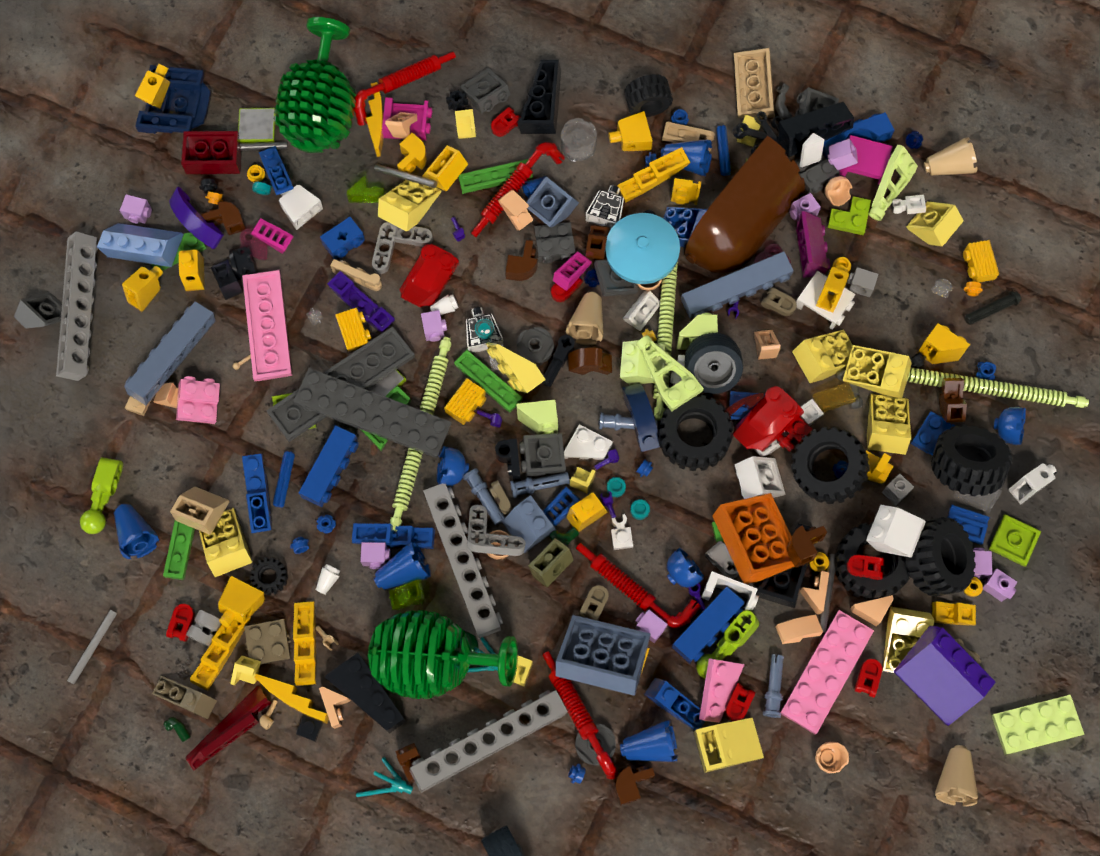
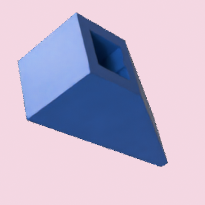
(674, 703)

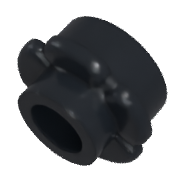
(208, 185)
(918, 360)

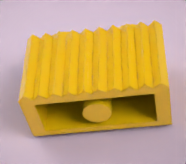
(981, 261)
(352, 329)
(465, 402)

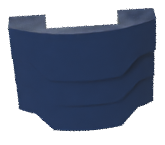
(183, 105)

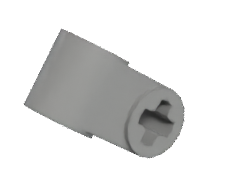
(720, 557)

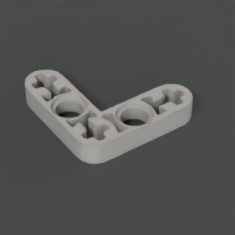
(395, 236)
(484, 542)

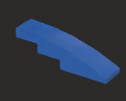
(385, 534)

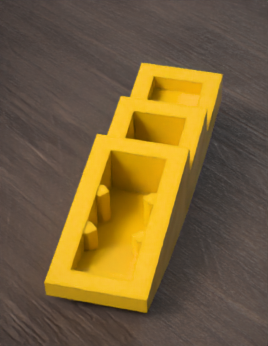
(375, 121)
(655, 174)
(304, 643)
(217, 654)
(286, 693)

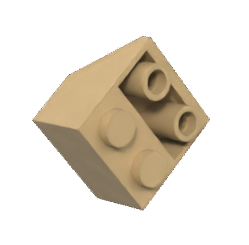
(199, 509)

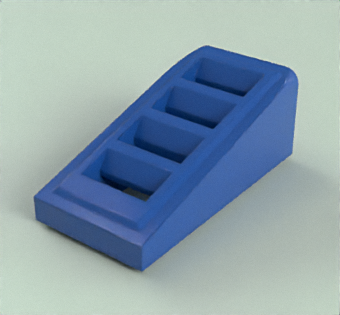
(561, 497)

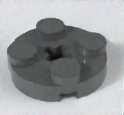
(532, 336)
(607, 742)

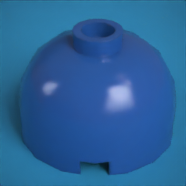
(1011, 425)
(451, 467)
(683, 570)

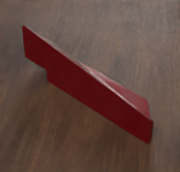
(230, 728)

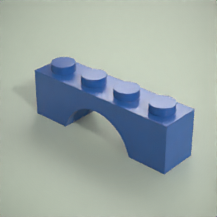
(876, 128)

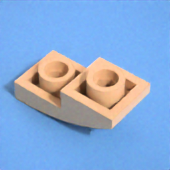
(799, 628)

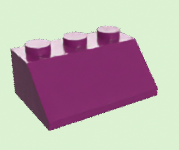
(812, 245)

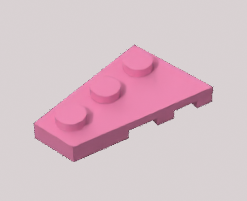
(718, 688)

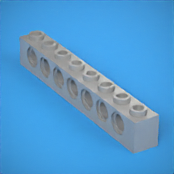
(69, 330)
(483, 626)
(426, 780)

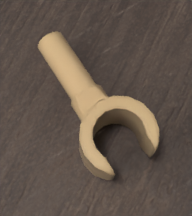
(327, 639)
(265, 720)

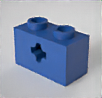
(334, 241)

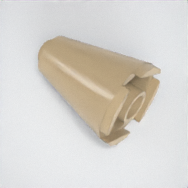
(952, 160)
(587, 320)
(957, 778)

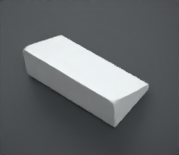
(811, 150)
(642, 310)

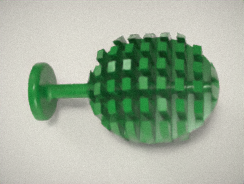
(315, 96)
(429, 655)

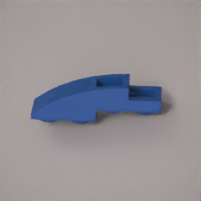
(276, 170)
(257, 493)

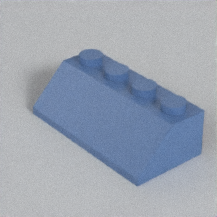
(140, 244)

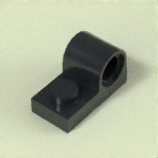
(226, 280)
(512, 457)

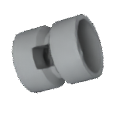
(207, 621)

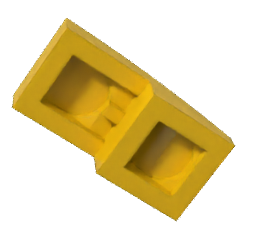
(954, 613)

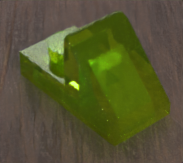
(362, 194)
(407, 595)

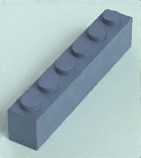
(737, 284)
(169, 353)

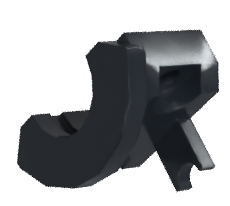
(242, 262)

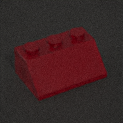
(211, 152)

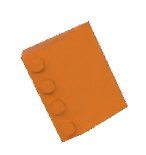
(755, 537)

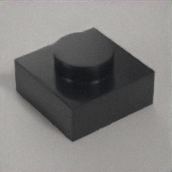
(309, 728)

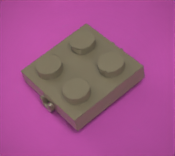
(268, 641)

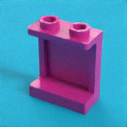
(419, 128)
(871, 158)

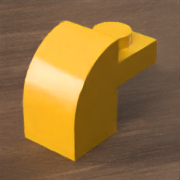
(414, 153)
(878, 467)

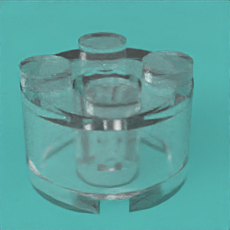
(578, 139)

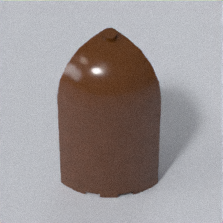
(746, 210)

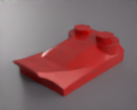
(428, 276)
(767, 420)

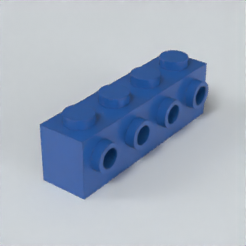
(329, 466)
(708, 624)

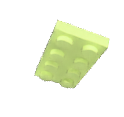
(1037, 724)

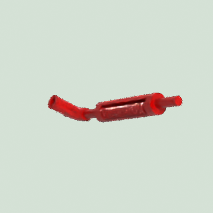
(398, 79)
(515, 182)
(640, 596)
(580, 716)

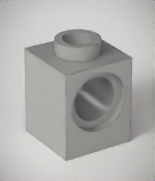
(862, 282)
(897, 489)

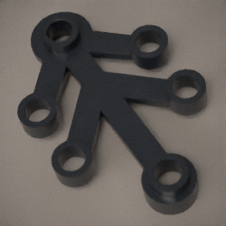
(739, 134)

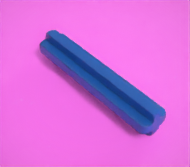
(723, 150)
(283, 480)

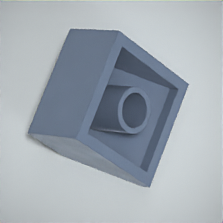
(551, 203)
(529, 523)

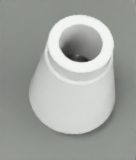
(445, 305)
(327, 578)

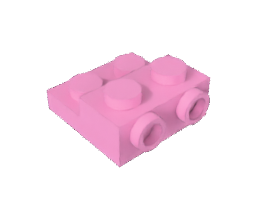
(197, 400)

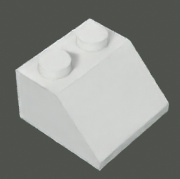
(759, 477)
(895, 531)

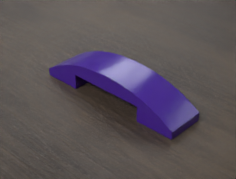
(193, 221)
(354, 298)

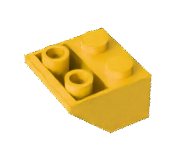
(446, 168)
(943, 346)

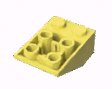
(407, 204)
(823, 355)
(878, 371)
(521, 372)
(888, 424)
(226, 545)
(902, 633)
(728, 744)

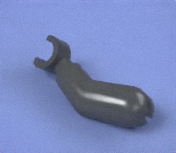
(780, 107)
(859, 402)

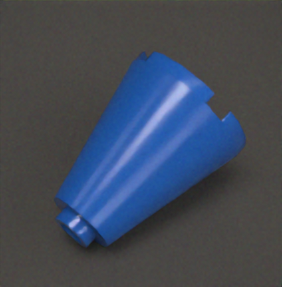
(696, 152)
(133, 532)
(403, 568)
(651, 744)

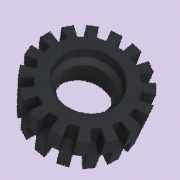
(281, 576)

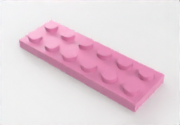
(267, 325)
(827, 672)

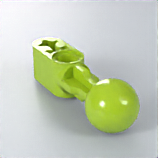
(103, 486)
(726, 645)

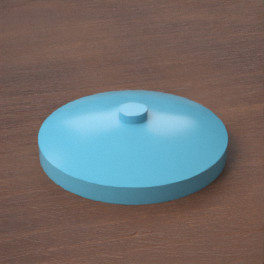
(642, 248)

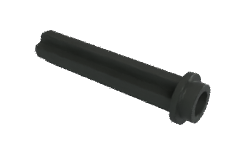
(994, 307)

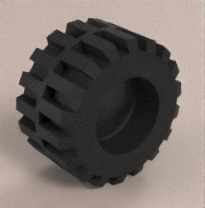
(648, 94)

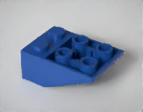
(683, 221)

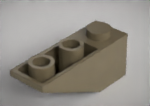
(184, 697)

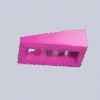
(268, 240)
(565, 280)

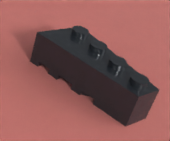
(541, 108)
(823, 122)
(784, 586)
(358, 684)

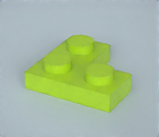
(851, 221)

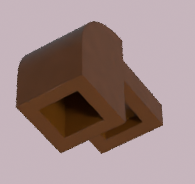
(228, 215)
(597, 242)
(524, 267)
(588, 360)
(951, 400)
(801, 544)
(406, 757)
(626, 783)

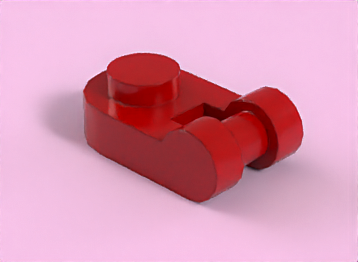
(501, 126)
(560, 295)
(858, 566)
(183, 615)
(870, 670)
(736, 709)

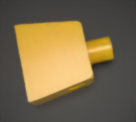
(153, 92)
(632, 133)
(191, 264)
(835, 283)
(142, 287)
(586, 512)
(239, 602)

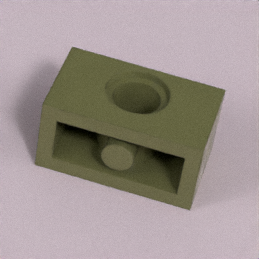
(551, 562)

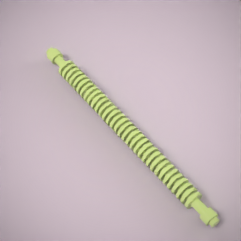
(665, 329)
(999, 388)
(413, 457)

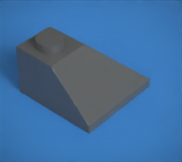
(39, 311)

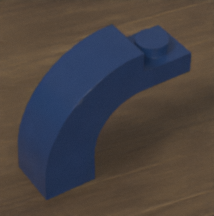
(642, 416)

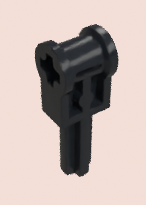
(559, 359)

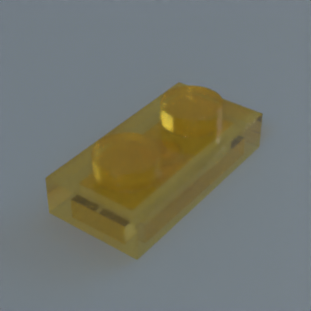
(834, 397)

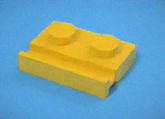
(685, 191)

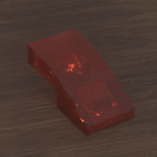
(748, 401)

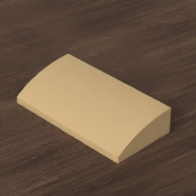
(754, 83)

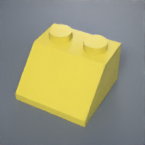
(936, 224)

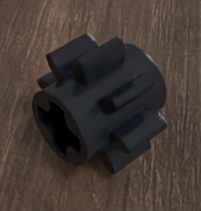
(457, 101)

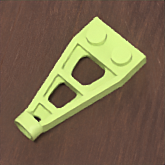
(906, 168)
(680, 392)

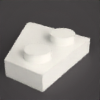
(587, 445)

